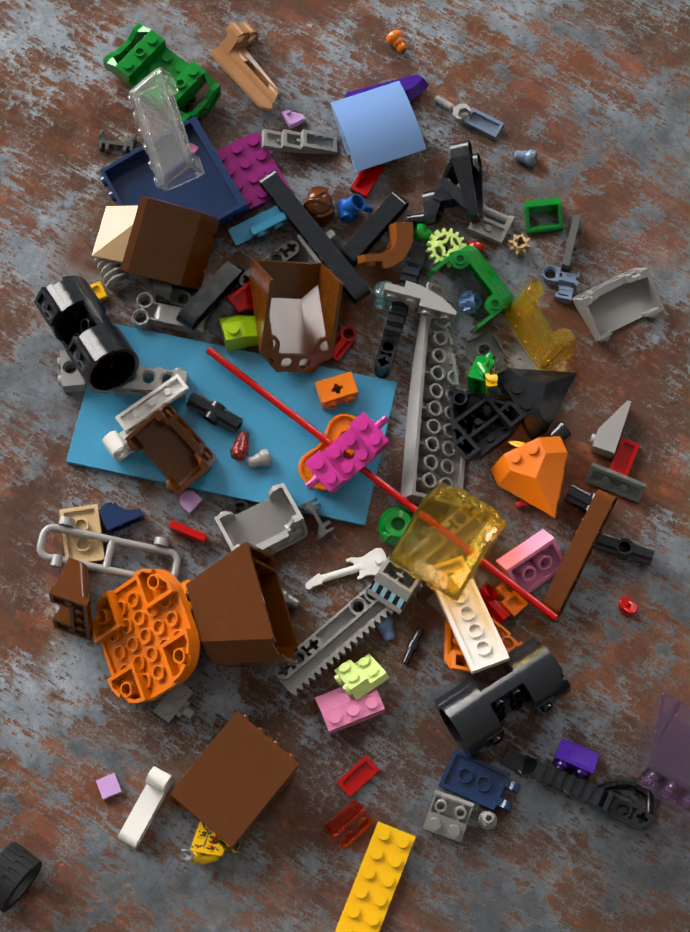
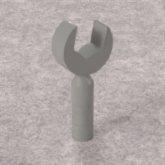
(460, 108)

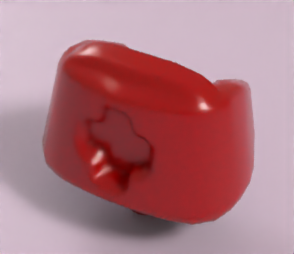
(627, 607)

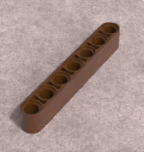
(579, 551)

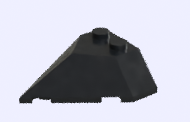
(536, 395)
(481, 422)

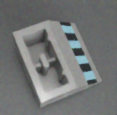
(393, 586)

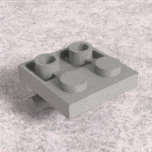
(448, 815)

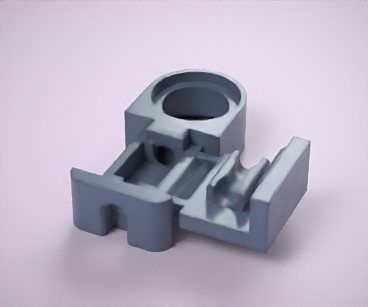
(565, 281)

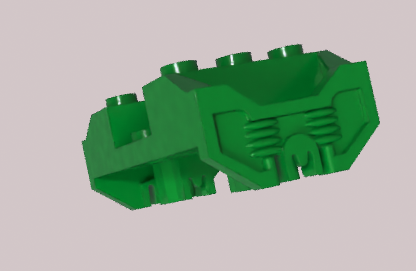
(142, 55)

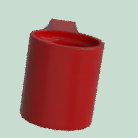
(342, 344)
(493, 604)

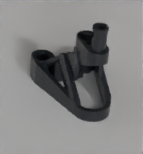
(462, 169)

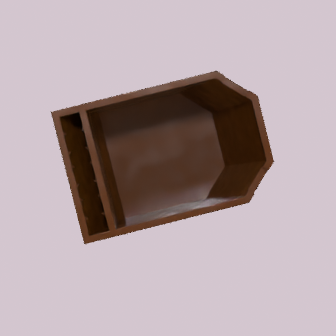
(243, 611)

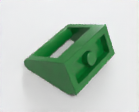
(542, 206)

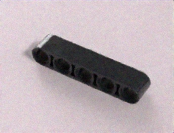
(374, 228)
(210, 295)

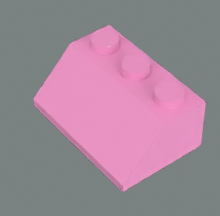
(532, 561)
(343, 711)

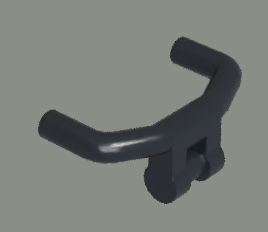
(631, 784)

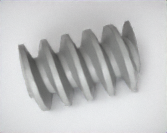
(111, 274)

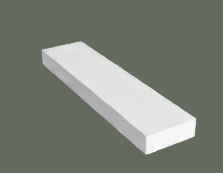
(151, 402)

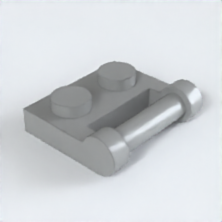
(491, 229)

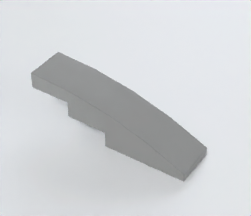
(299, 142)

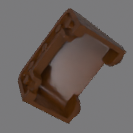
(172, 448)

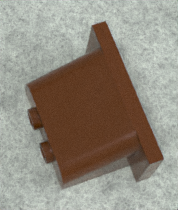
(73, 595)

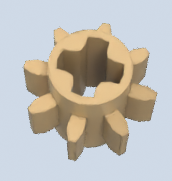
(520, 239)

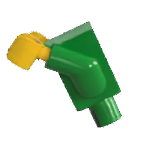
(482, 374)

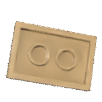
(81, 548)

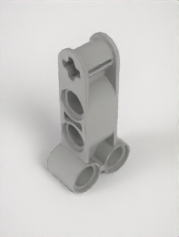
(161, 316)

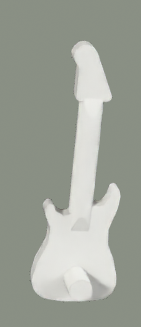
(364, 565)

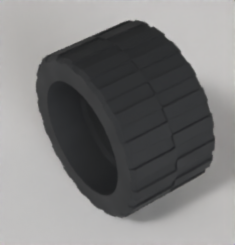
(17, 873)

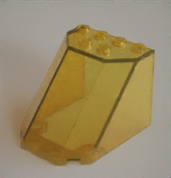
(448, 539)

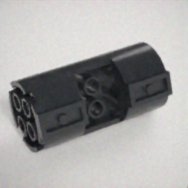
(87, 334)
(476, 715)

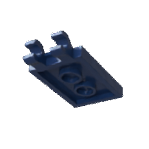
(478, 781)

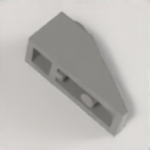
(608, 434)

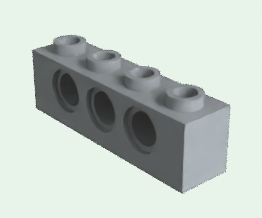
(159, 374)

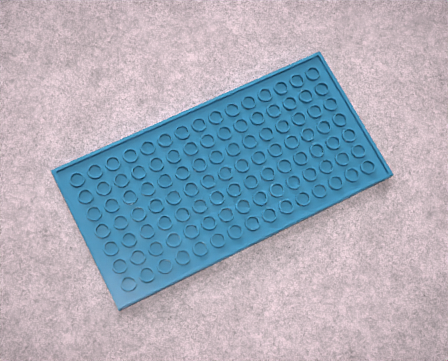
(262, 420)

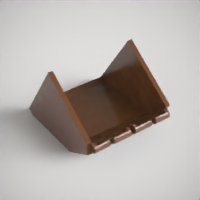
(170, 243)

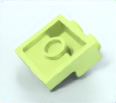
(360, 677)

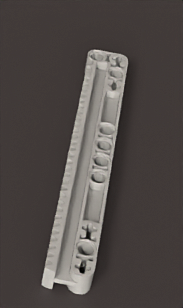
(333, 640)

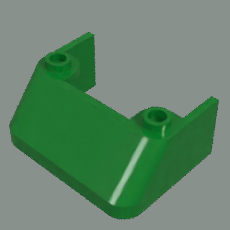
(499, 295)

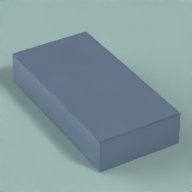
(484, 124)

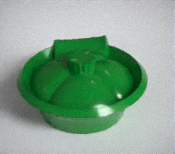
(393, 524)

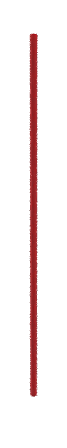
(369, 474)

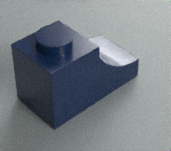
(117, 518)

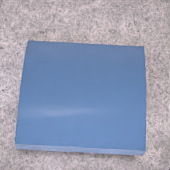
(378, 126)

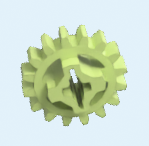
(438, 246)

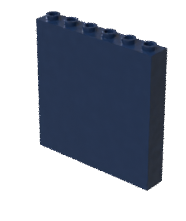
(210, 193)

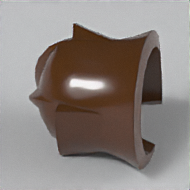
(319, 205)

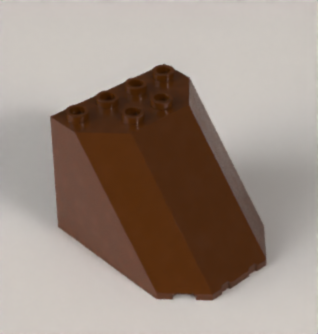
(295, 313)

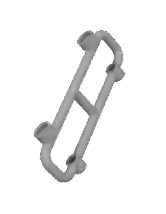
(66, 526)

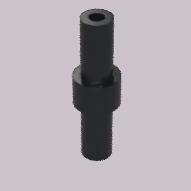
(413, 646)

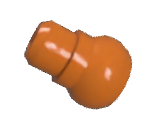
(395, 39)

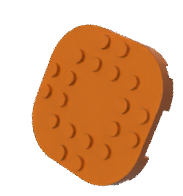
(147, 635)

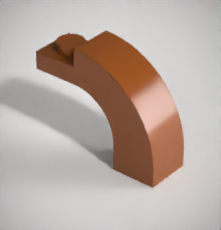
(398, 247)

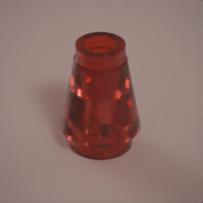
(240, 447)

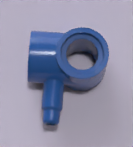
(351, 206)

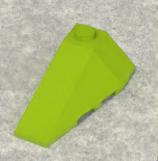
(238, 331)

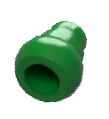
(421, 232)

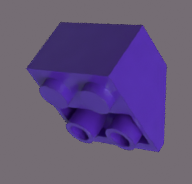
(575, 759)

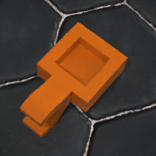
(511, 601)

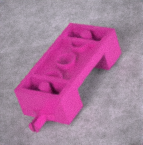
(333, 469)

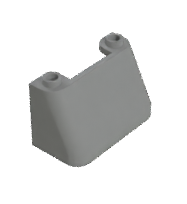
(618, 302)
(267, 525)

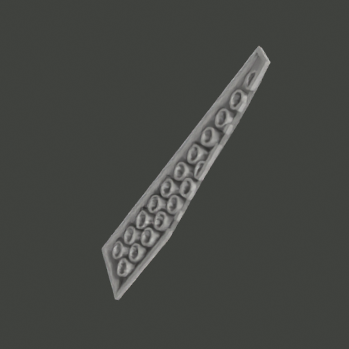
(429, 436)

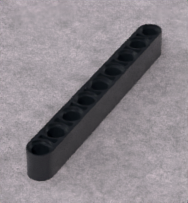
(314, 236)

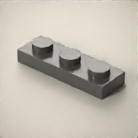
(572, 243)
(616, 482)

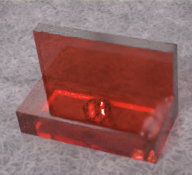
(349, 823)

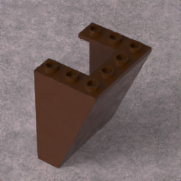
(235, 780)

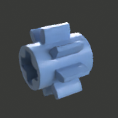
(470, 301)

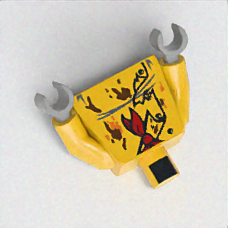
(205, 848)

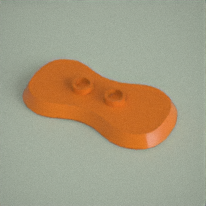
(334, 429)

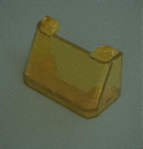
(534, 332)

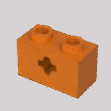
(343, 383)

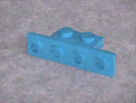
(257, 225)

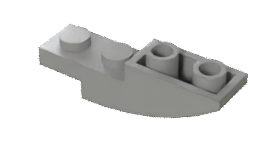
(429, 302)

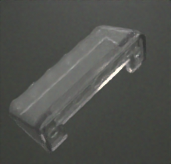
(163, 130)

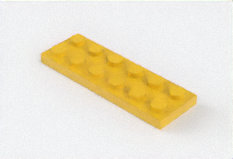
(376, 880)

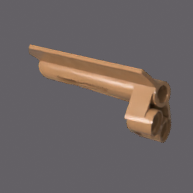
(241, 65)

